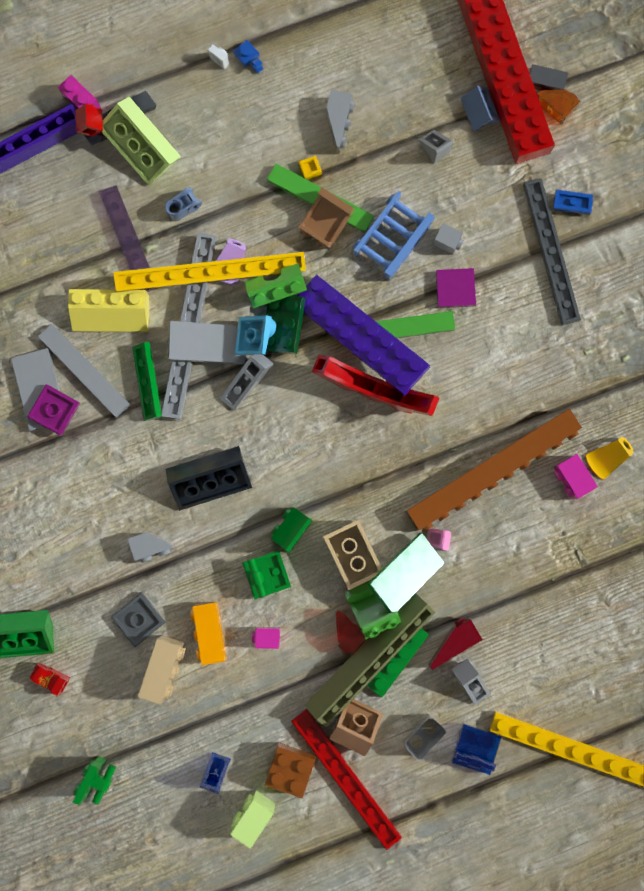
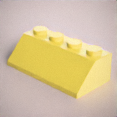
(108, 310)

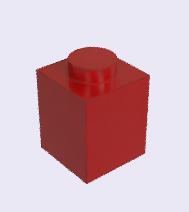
(89, 120)

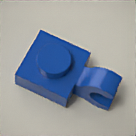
(248, 56)

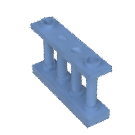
(401, 252)

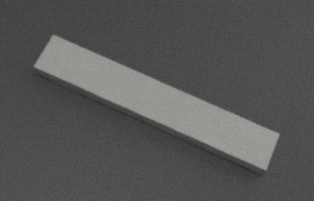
(84, 370)

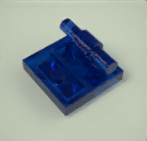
(476, 749)

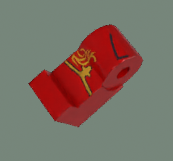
(49, 678)

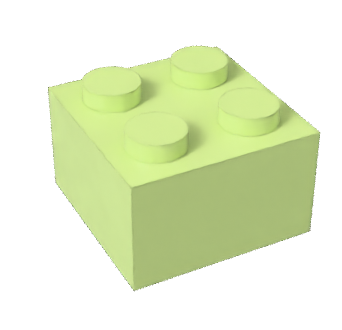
(253, 819)

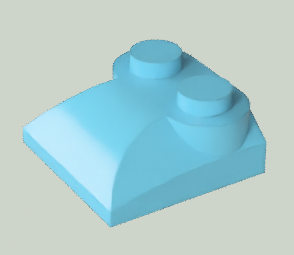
(254, 334)

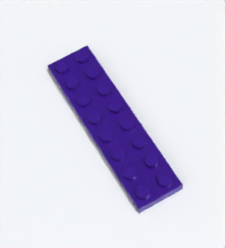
(363, 336)

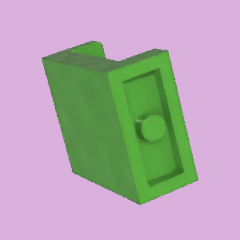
(370, 612)

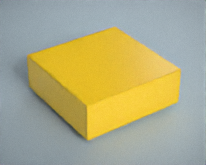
(310, 167)

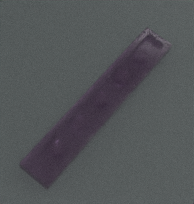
(124, 230)

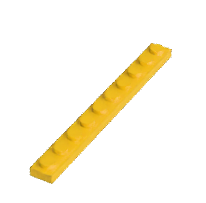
(206, 271)
(567, 748)

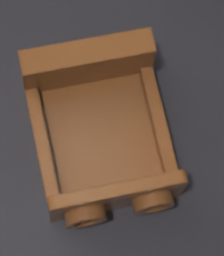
(326, 218)

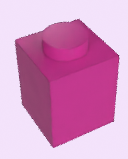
(266, 637)

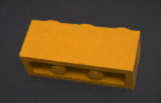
(208, 633)

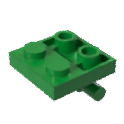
(266, 574)
(94, 779)

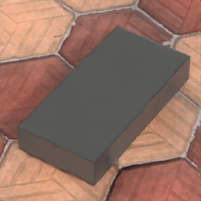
(548, 77)

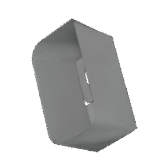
(427, 746)

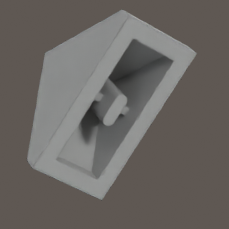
(436, 145)

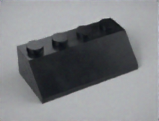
(208, 478)

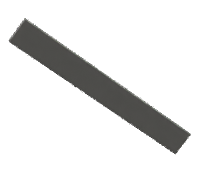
(551, 252)

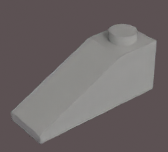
(246, 380)

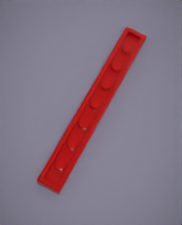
(346, 779)

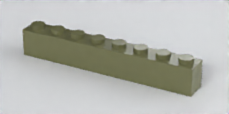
(367, 662)

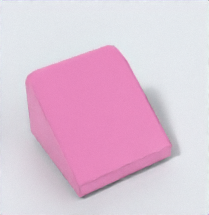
(439, 538)

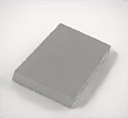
(203, 343)
(32, 374)

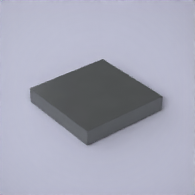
(138, 619)

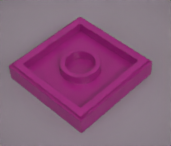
(455, 288)
(53, 410)

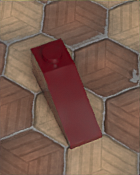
(458, 639)

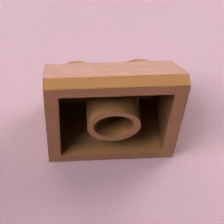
(357, 727)

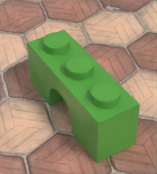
(286, 285)

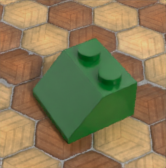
(291, 529)

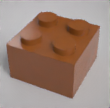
(290, 770)

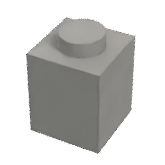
(448, 239)

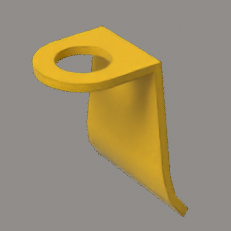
(609, 457)

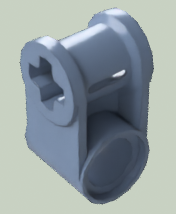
(184, 204)

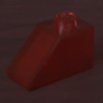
(348, 633)

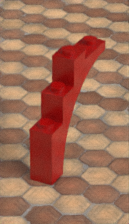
(372, 387)

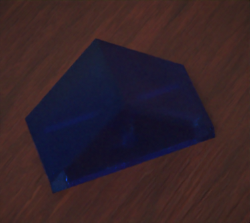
(215, 773)

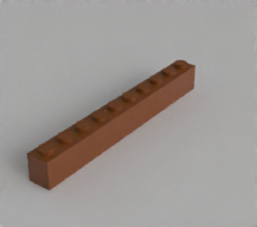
(494, 469)

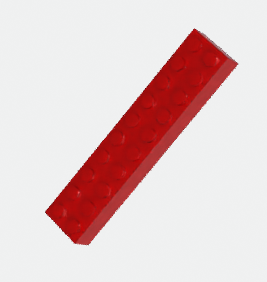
(507, 79)

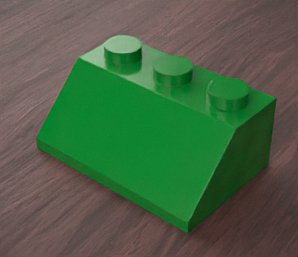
(26, 634)

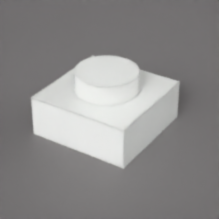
(219, 56)

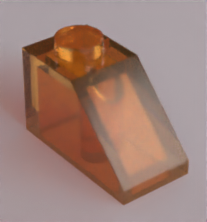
(558, 103)

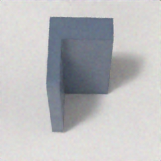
(480, 108)

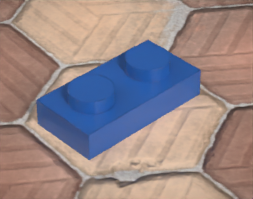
(572, 202)

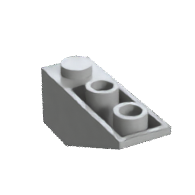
(338, 111)

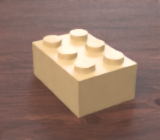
(353, 554)
(162, 670)

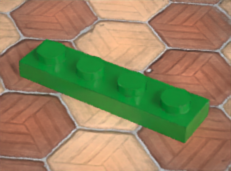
(146, 381)
(390, 672)

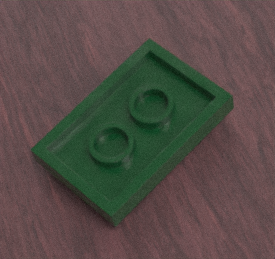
(288, 319)

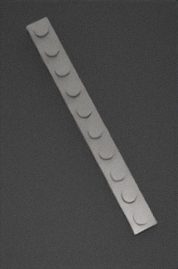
(191, 312)

